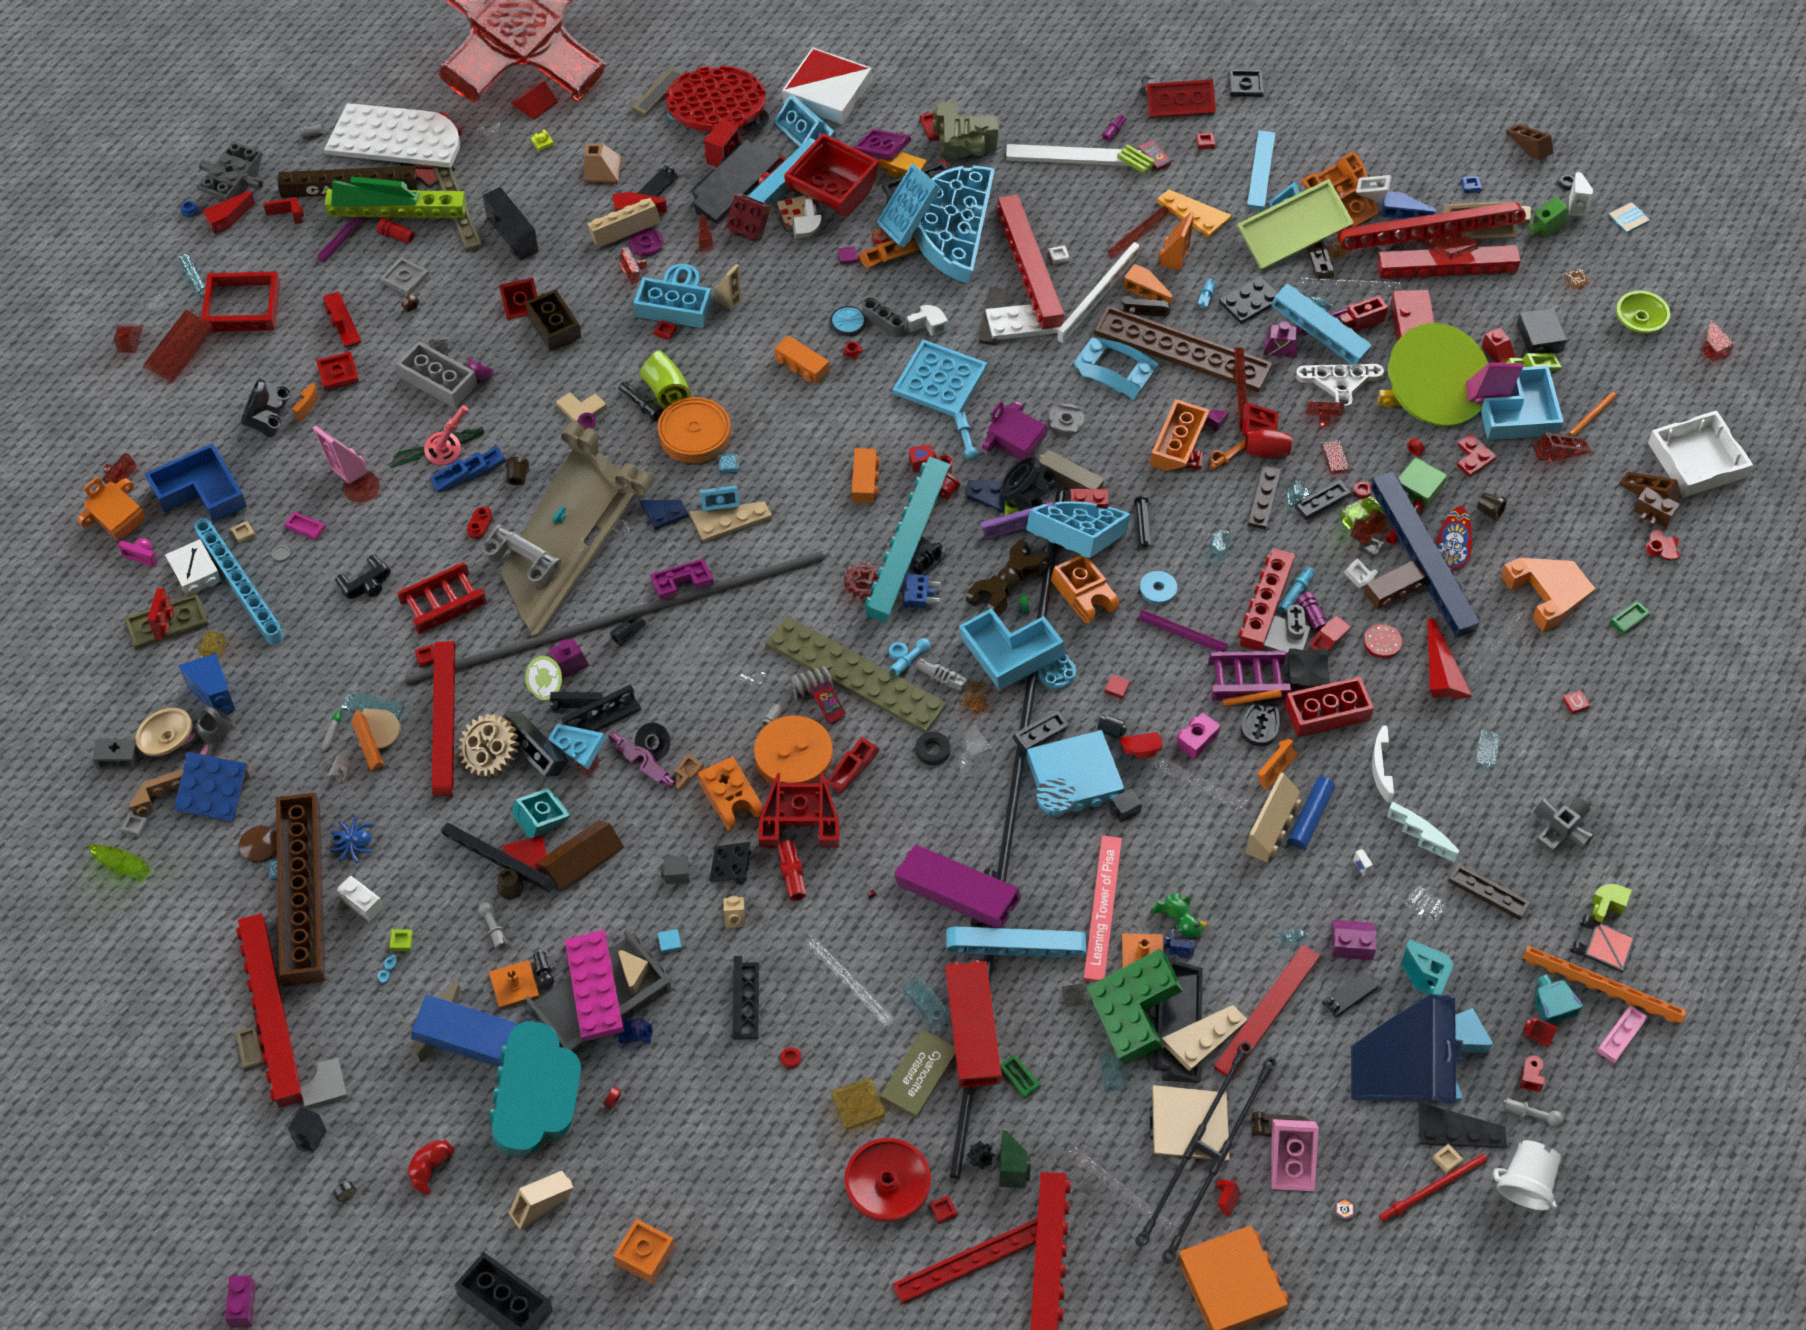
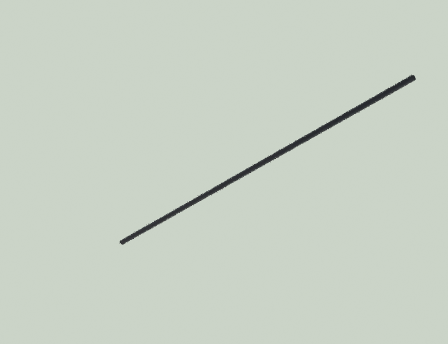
(967, 1095)

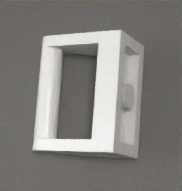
(1580, 196)

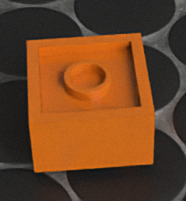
(644, 1251)

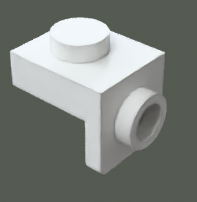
(1359, 573)

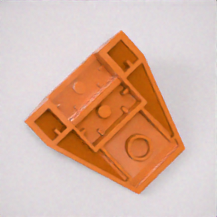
(1345, 179)

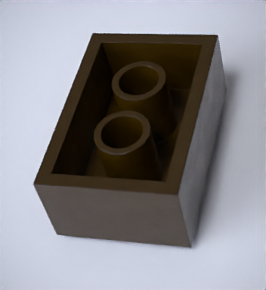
(553, 320)

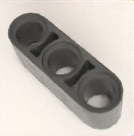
(883, 317)

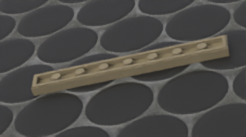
(464, 225)

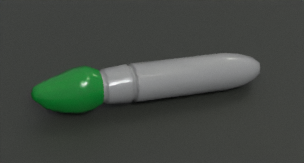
(331, 730)

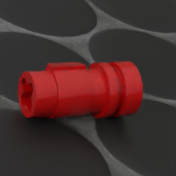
(390, 229)

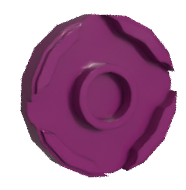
(646, 247)

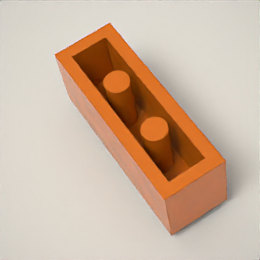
(801, 360)
(865, 475)

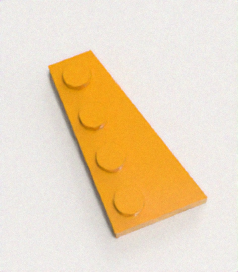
(1206, 218)

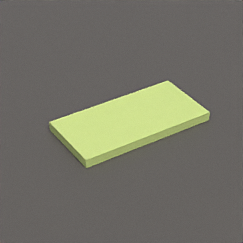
(1295, 224)

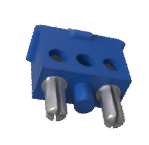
(917, 591)

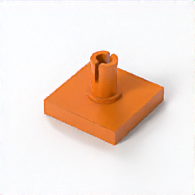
(1138, 946)
(514, 984)

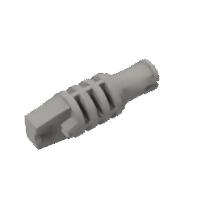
(942, 675)

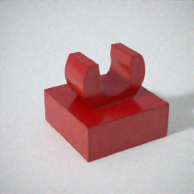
(1195, 460)

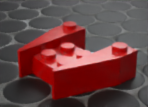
(799, 806)

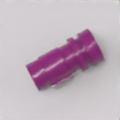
(1312, 613)

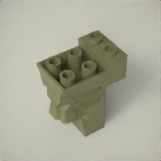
(963, 134)

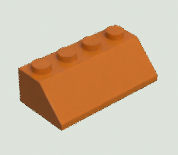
(1178, 436)

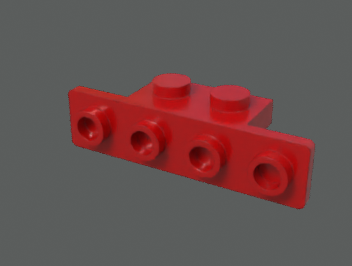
(341, 319)

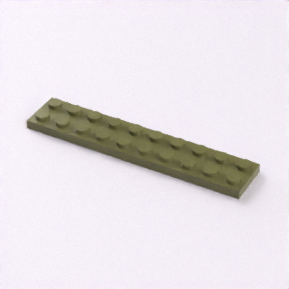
(857, 674)

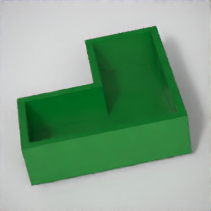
(1124, 1002)

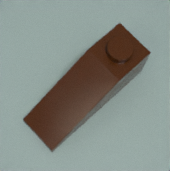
(1533, 142)
(1638, 482)

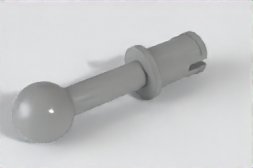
(496, 933)
(1553, 1118)

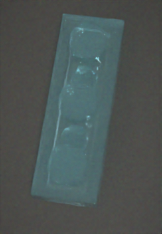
(358, 701)

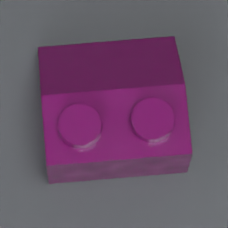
(1353, 940)

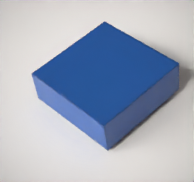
(1471, 184)

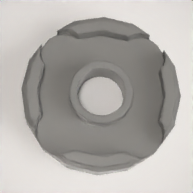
(1063, 427)

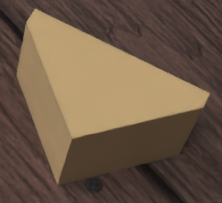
(634, 969)

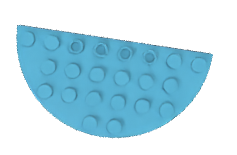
(955, 220)

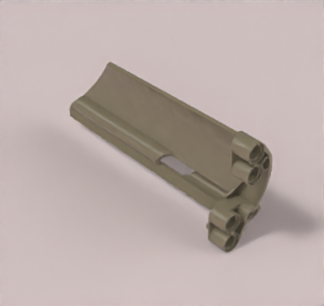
(593, 496)

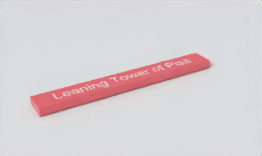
(1102, 909)

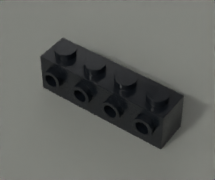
(536, 746)

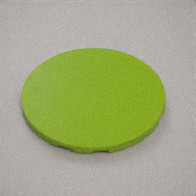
(1431, 373)

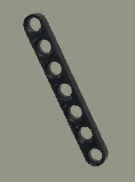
(498, 857)

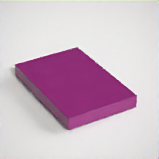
(883, 144)

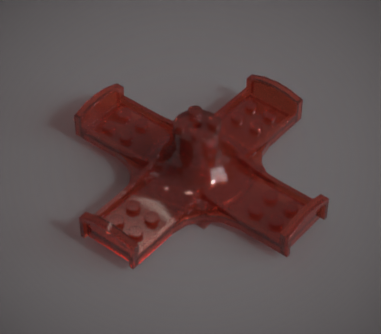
(516, 34)

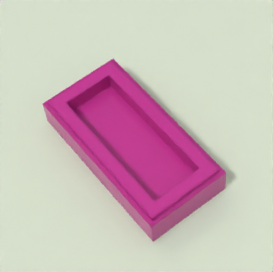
(305, 526)

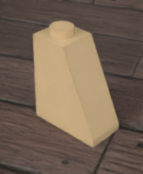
(539, 1198)

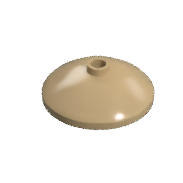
(164, 732)

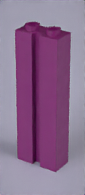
(957, 886)

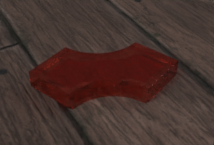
(1366, 528)

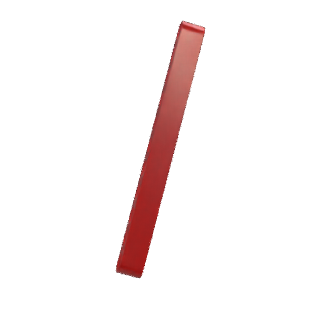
(1438, 229)

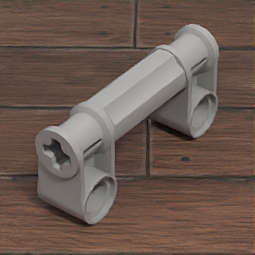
(543, 563)

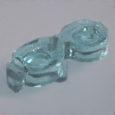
(1291, 936)

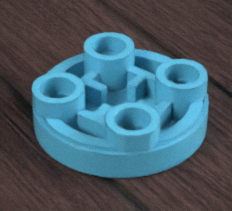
(1058, 673)

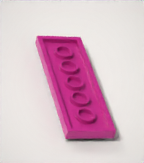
(594, 985)

